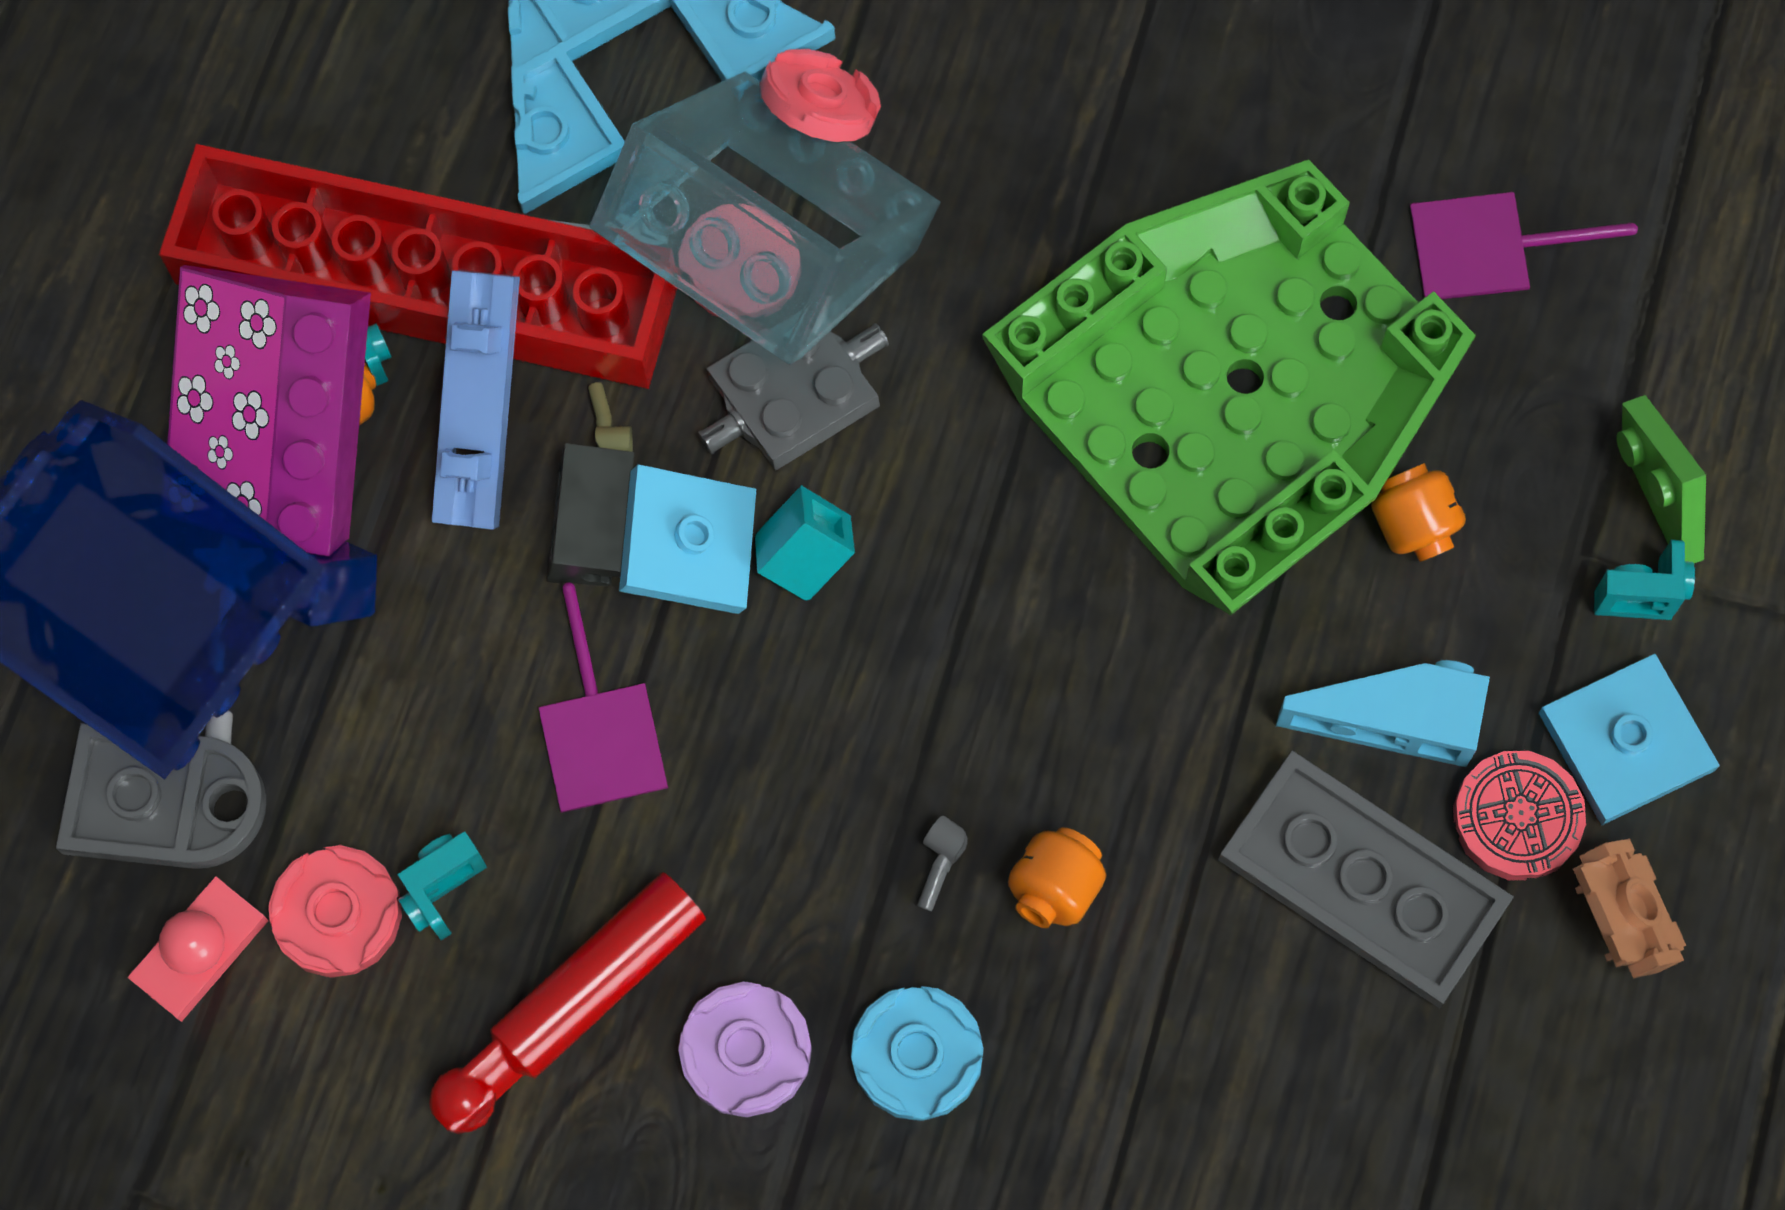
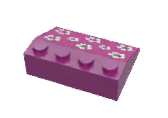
(272, 396)

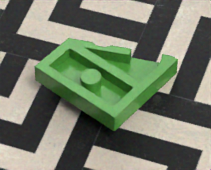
(1666, 474)

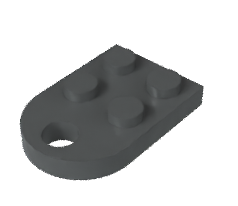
(133, 815)

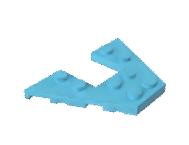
(558, 120)

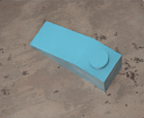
(1408, 711)

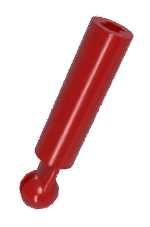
(568, 1002)

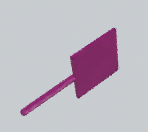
(1478, 246)
(601, 742)

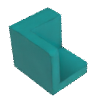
(804, 543)

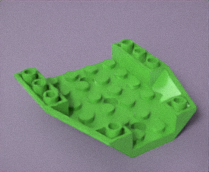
(1142, 349)

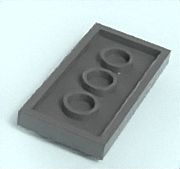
(1365, 879)

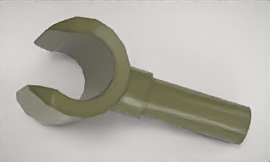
(606, 435)

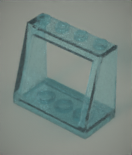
(735, 245)

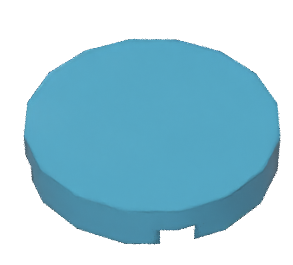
(917, 1053)

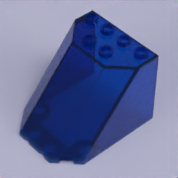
(137, 584)

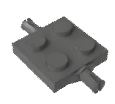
(792, 405)

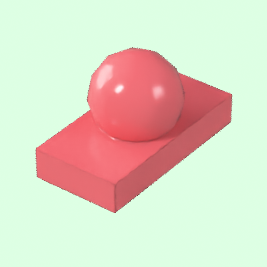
(197, 948)

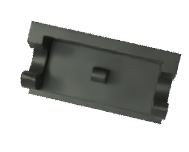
(589, 515)

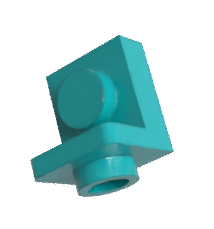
(1640, 593)

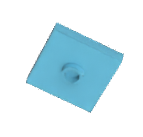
(688, 539)
(1628, 739)

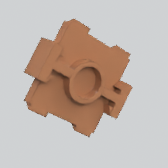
(1629, 909)

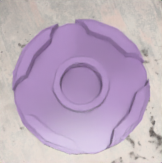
(745, 1049)

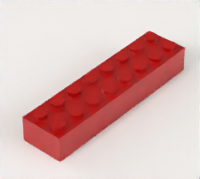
(578, 297)

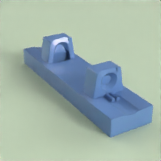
(475, 398)

